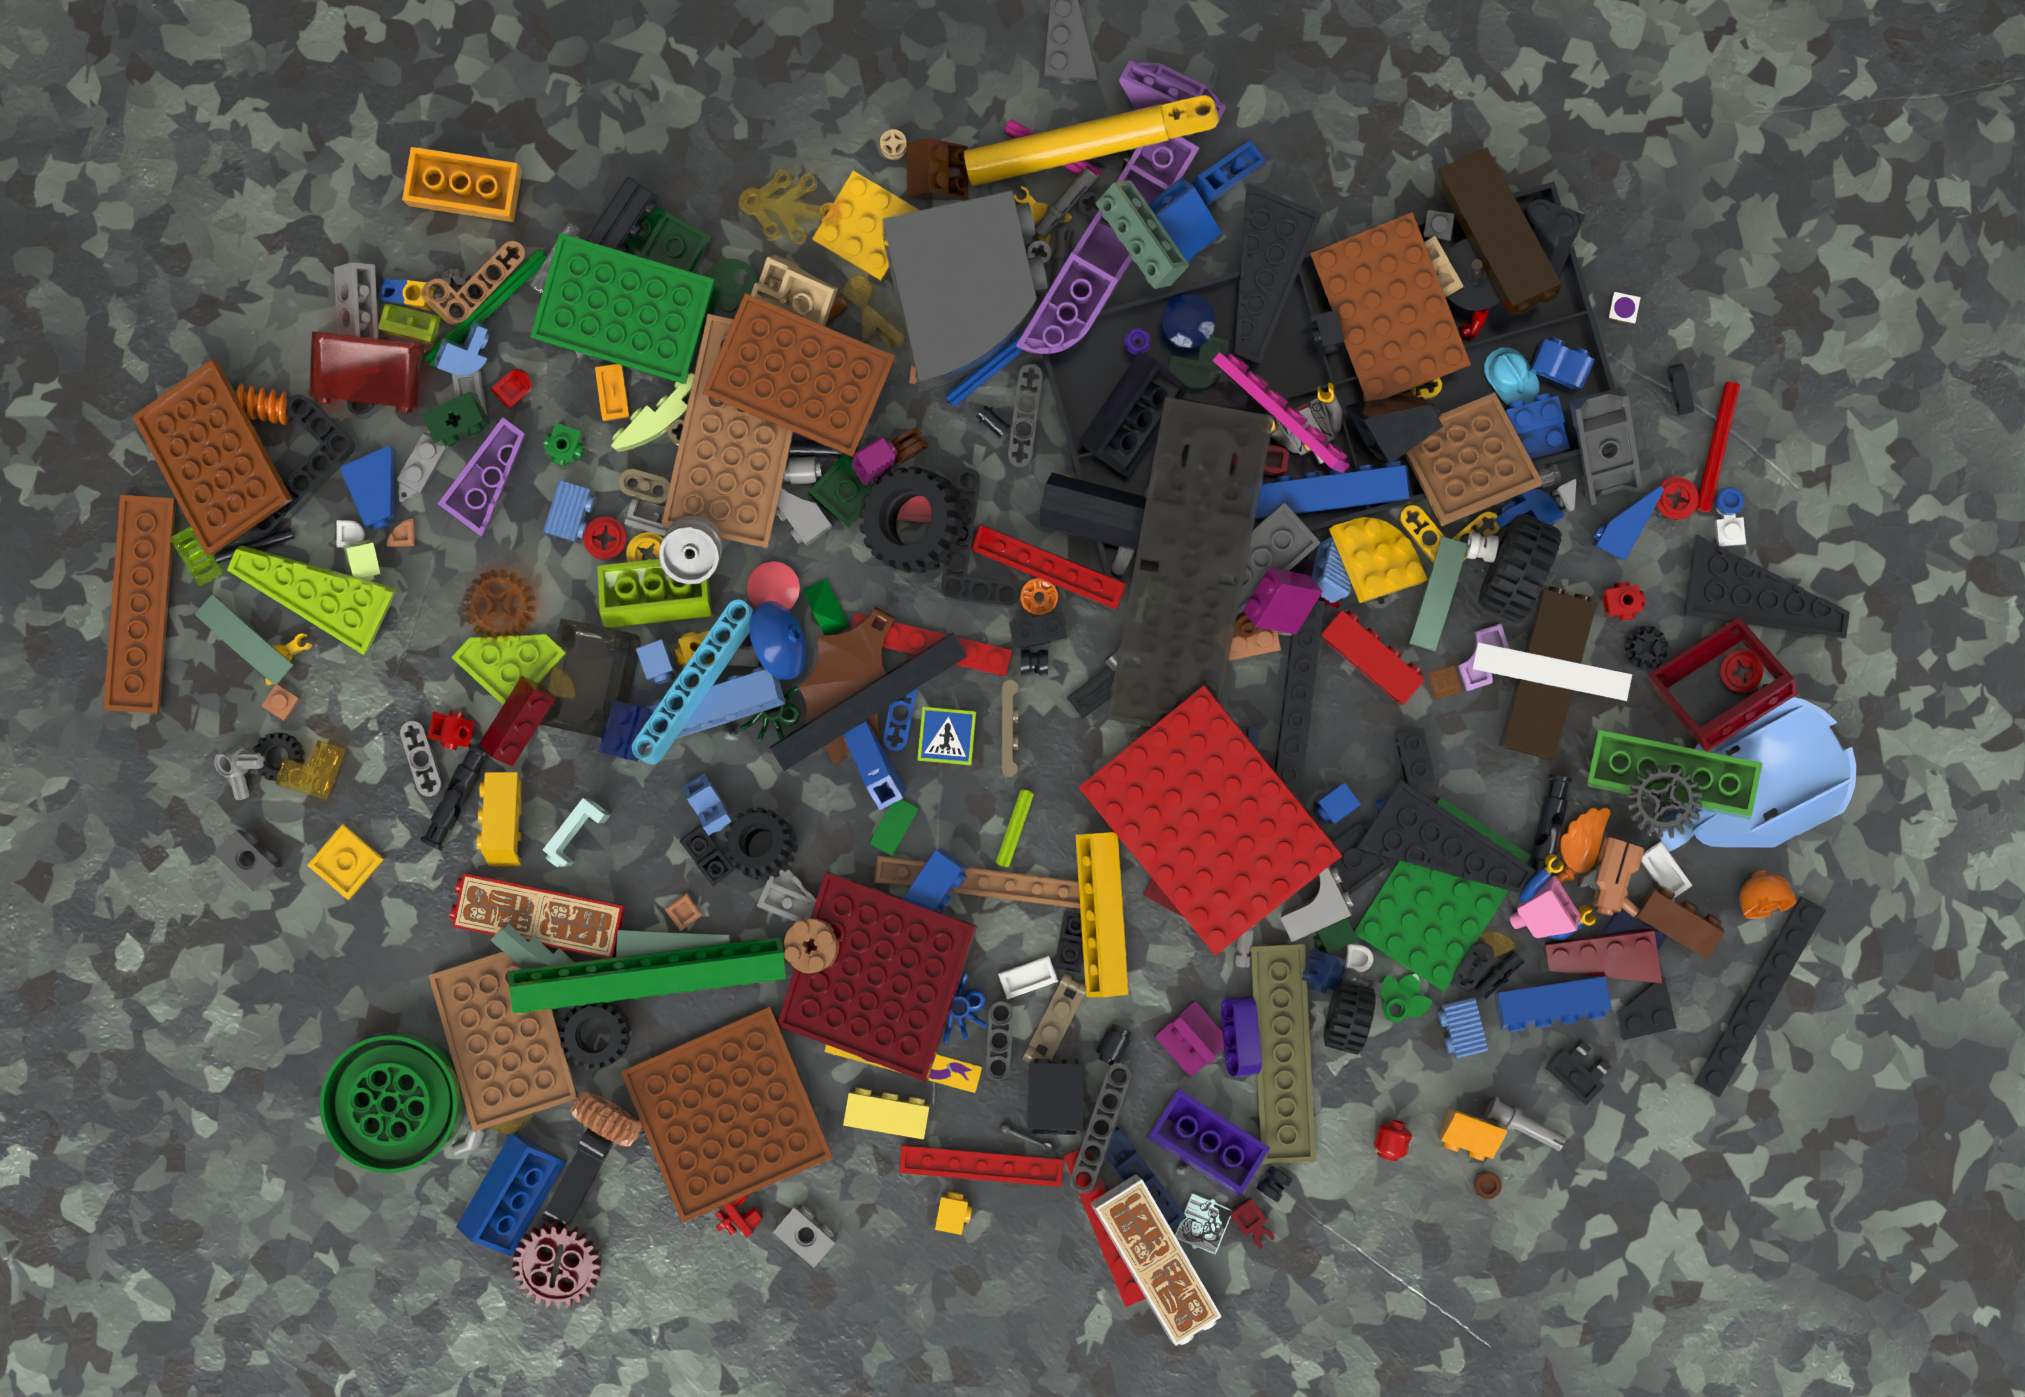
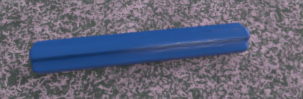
(984, 372)

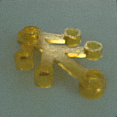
(785, 205)

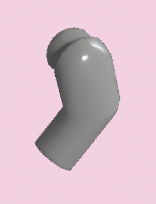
(472, 1142)

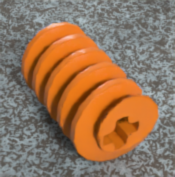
(262, 405)

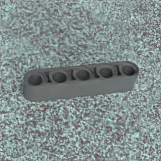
(1101, 1142)

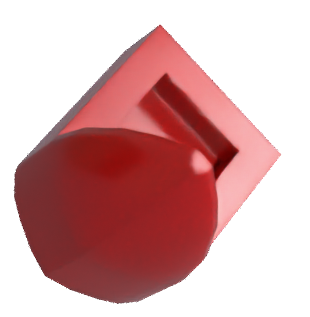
(513, 387)

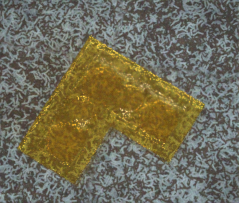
(316, 777)

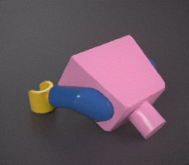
(1547, 907)

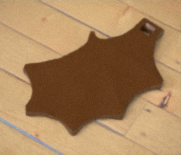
(843, 668)

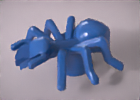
(963, 1004)

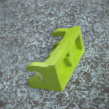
(410, 324)

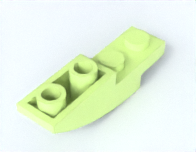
(649, 425)

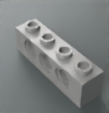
(356, 300)

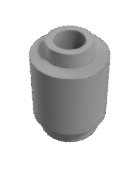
(803, 470)

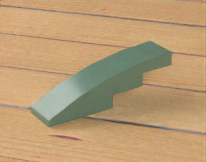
(1438, 594)
(244, 639)
(646, 942)
(525, 952)

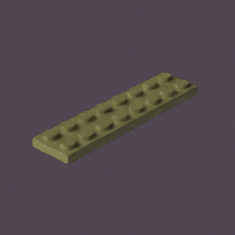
(1286, 1072)

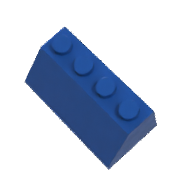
(510, 1194)

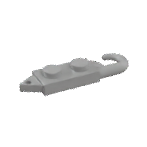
(420, 465)

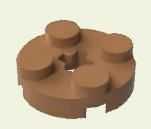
(797, 952)

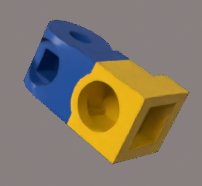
(405, 293)

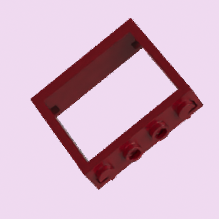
(1741, 714)

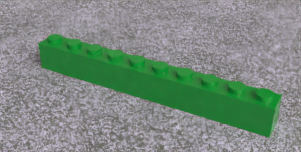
(646, 975)

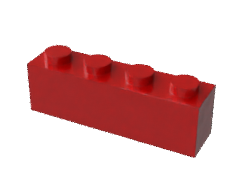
(1371, 657)

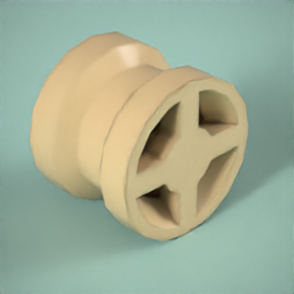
(892, 139)

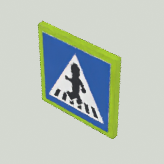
(946, 736)

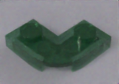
(1203, 372)

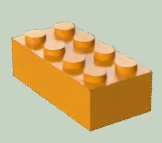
(462, 184)

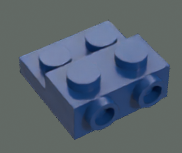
(1539, 425)

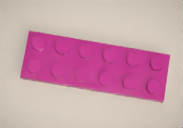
(1275, 404)

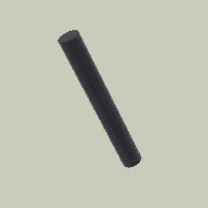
(258, 544)

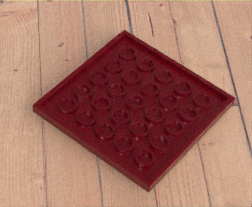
(889, 981)

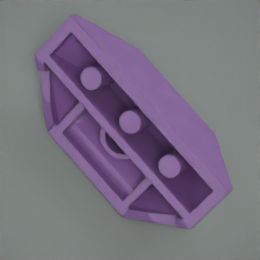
(1156, 84)

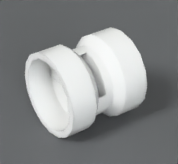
(1482, 547)

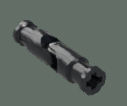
(1553, 807)
(449, 808)

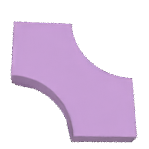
(1475, 678)

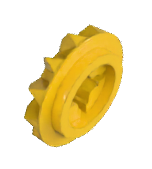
(644, 541)

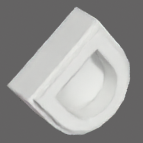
(349, 532)
(1358, 957)

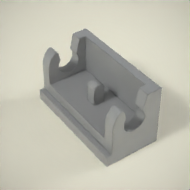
(646, 517)

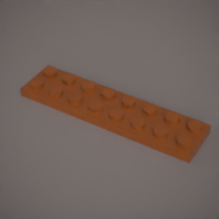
(139, 604)

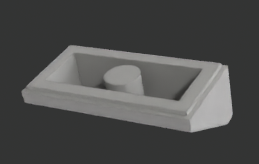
(1565, 496)

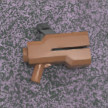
(1612, 876)

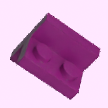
(1192, 1038)

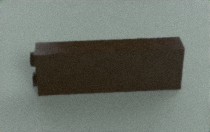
(1498, 232)
(1539, 709)

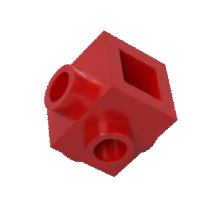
(1614, 603)
(451, 729)

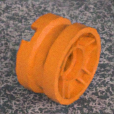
(1039, 608)

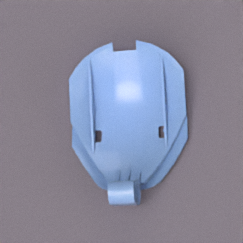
(1801, 776)

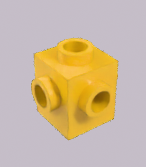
(687, 647)

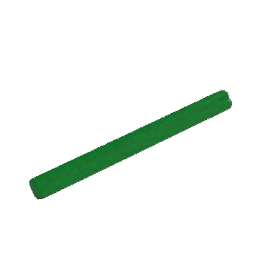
(493, 301)

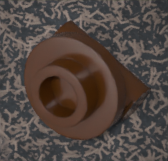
(1244, 627)

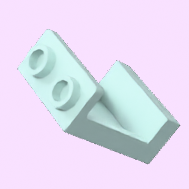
(584, 810)

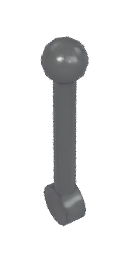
(1046, 1146)

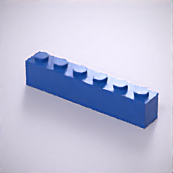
(1335, 490)

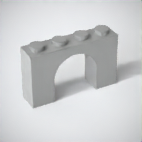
(1323, 909)

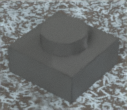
(1438, 225)

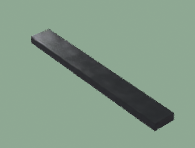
(868, 701)

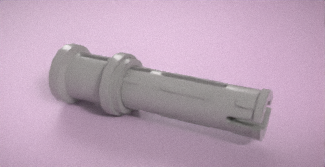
(1513, 1118)

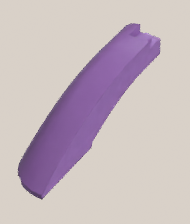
(1100, 257)

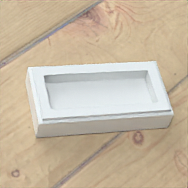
(1665, 869)
(1028, 977)

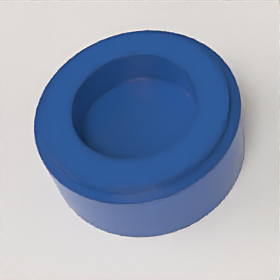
(1729, 501)

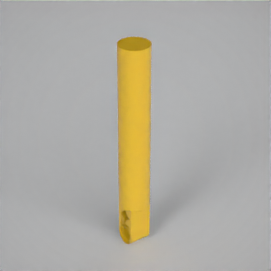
(1089, 139)

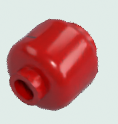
(1392, 1140)

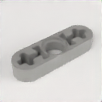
(421, 737)

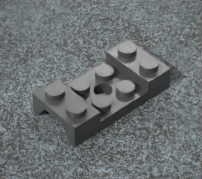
(1601, 421)

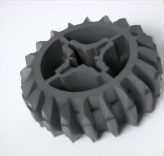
(1675, 807)

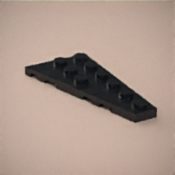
(1733, 587)

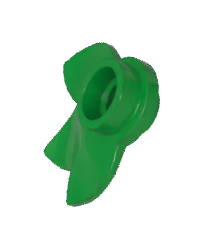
(1406, 995)

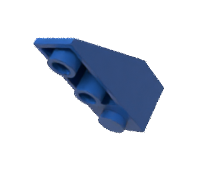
(874, 766)

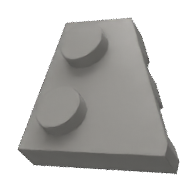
(787, 897)

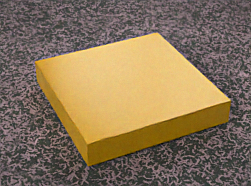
(345, 862)

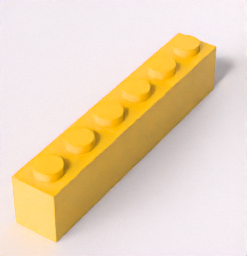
(1102, 914)

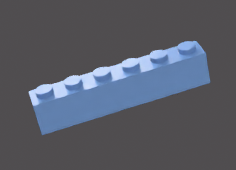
(731, 701)

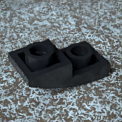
(706, 855)
(1070, 944)

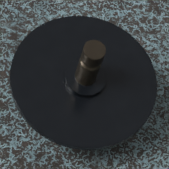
(1478, 290)

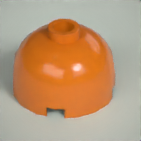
(1764, 894)

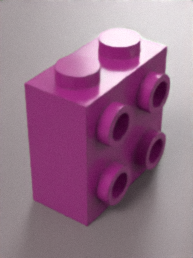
(1282, 600)

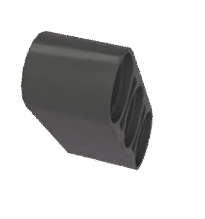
(999, 1053)

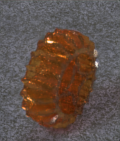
(508, 596)

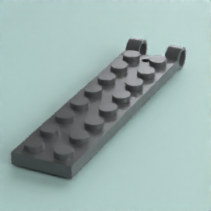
(1276, 543)

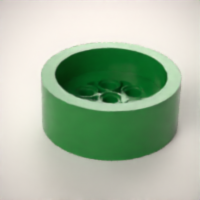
(434, 1085)

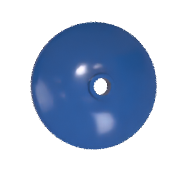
(778, 640)

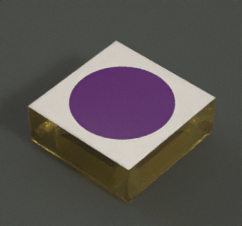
(1623, 308)

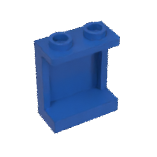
(1185, 218)

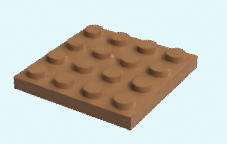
(1472, 461)

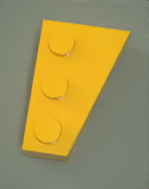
(500, 819)

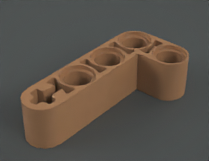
(478, 279)

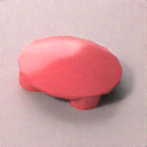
(773, 583)

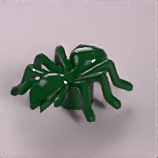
(786, 714)

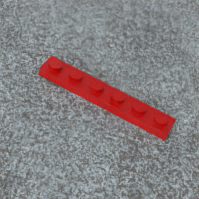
(1049, 566)
(914, 640)
(981, 1165)
(1123, 1278)

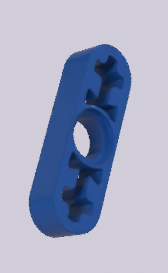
(903, 734)

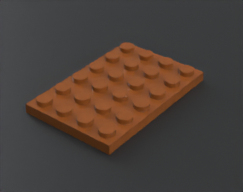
(1391, 308)
(799, 375)
(212, 457)

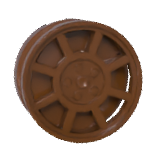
(908, 445)

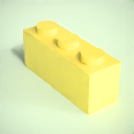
(886, 1113)

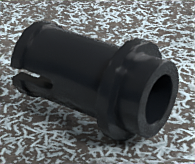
(992, 421)

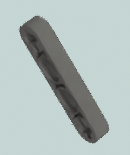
(1028, 416)

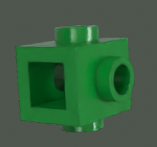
(562, 435)

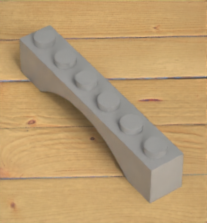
(804, 516)

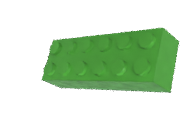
(1725, 781)

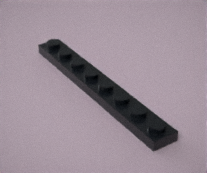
(1760, 996)

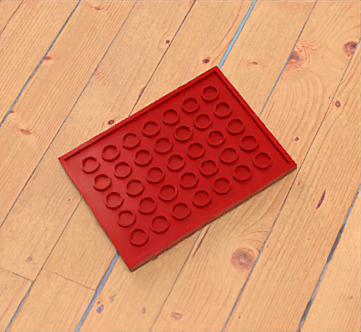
(1210, 820)

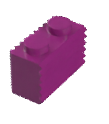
(874, 460)

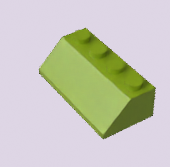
(645, 594)

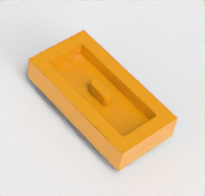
(612, 392)

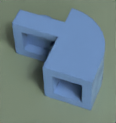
(463, 358)
(707, 804)

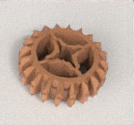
(606, 1118)

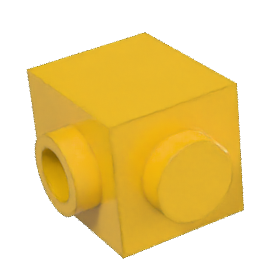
(953, 1213)

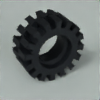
(273, 740)

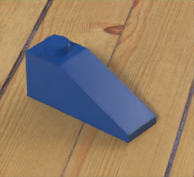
(1228, 173)
(1623, 529)

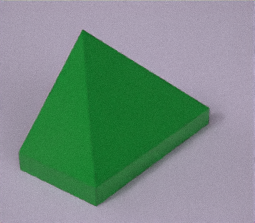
(826, 607)

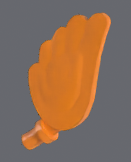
(1582, 843)

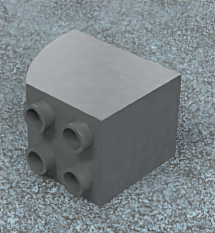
(962, 282)

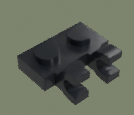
(1575, 1076)

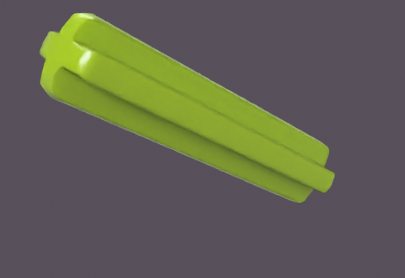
(1014, 828)

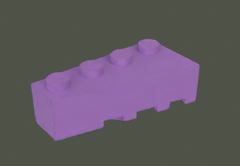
(482, 481)

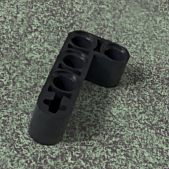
(578, 1178)

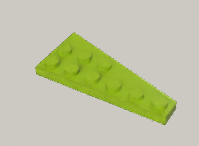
(329, 599)

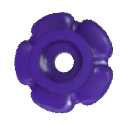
(1143, 336)

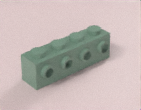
(1142, 234)

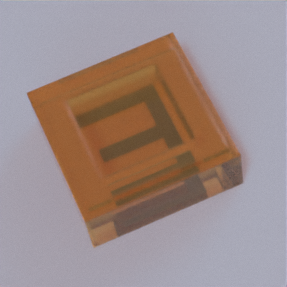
(1444, 683)

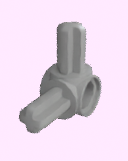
(234, 764)

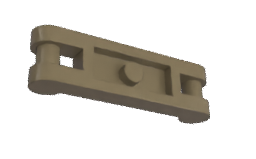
(1009, 716)
(1056, 1019)

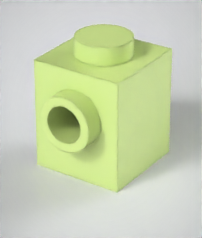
(362, 560)

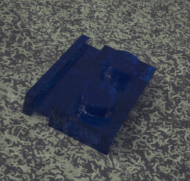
(622, 728)

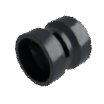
(1034, 662)
(1274, 1183)

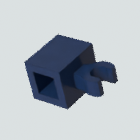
(1323, 971)

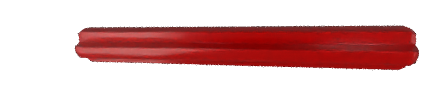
(1718, 446)

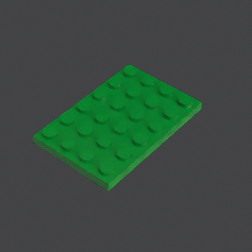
(622, 308)
(1431, 916)

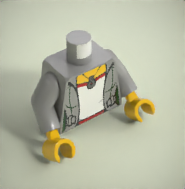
(1321, 413)

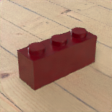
(517, 721)

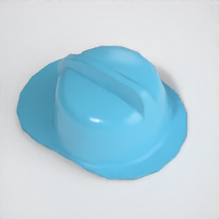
(1510, 376)

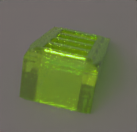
(189, 559)

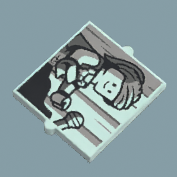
(1204, 1223)

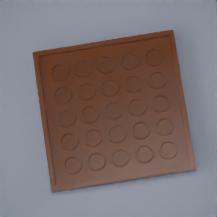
(726, 1115)

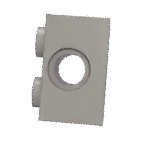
(812, 1250)

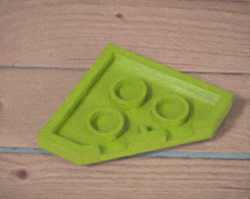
(503, 662)

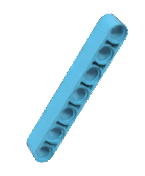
(682, 686)

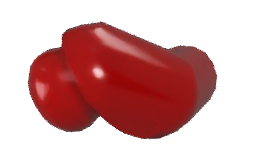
(1472, 329)

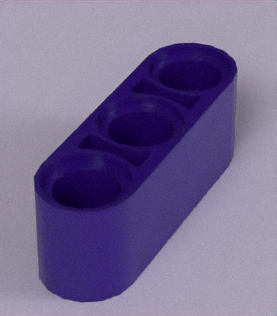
(1241, 1036)

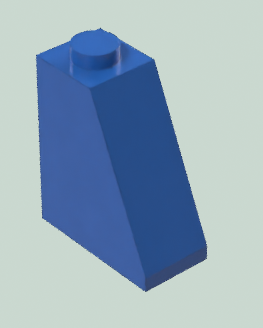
(373, 486)

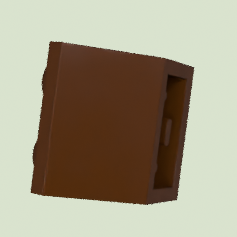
(936, 170)

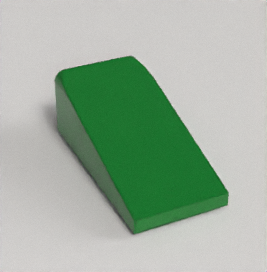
(893, 826)

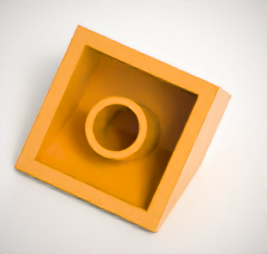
(1471, 1133)

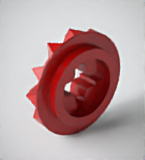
(1687, 492)
(597, 528)
(1751, 678)

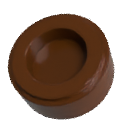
(1487, 1185)

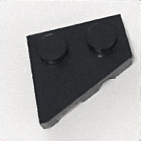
(1647, 1013)

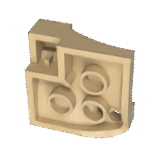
(794, 290)

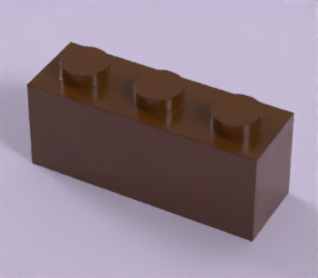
(1680, 921)

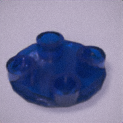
(1188, 321)

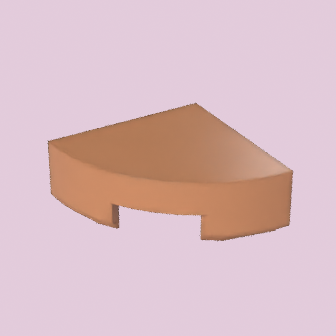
(403, 534)

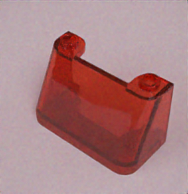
(366, 370)

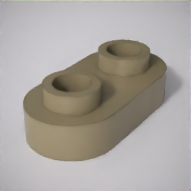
(646, 485)

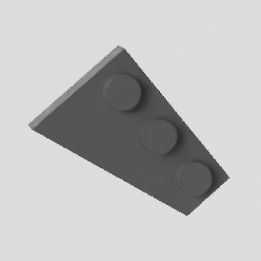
(1067, 43)

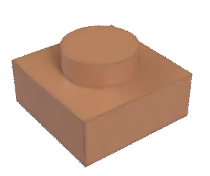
(281, 702)

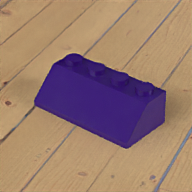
(1208, 1142)

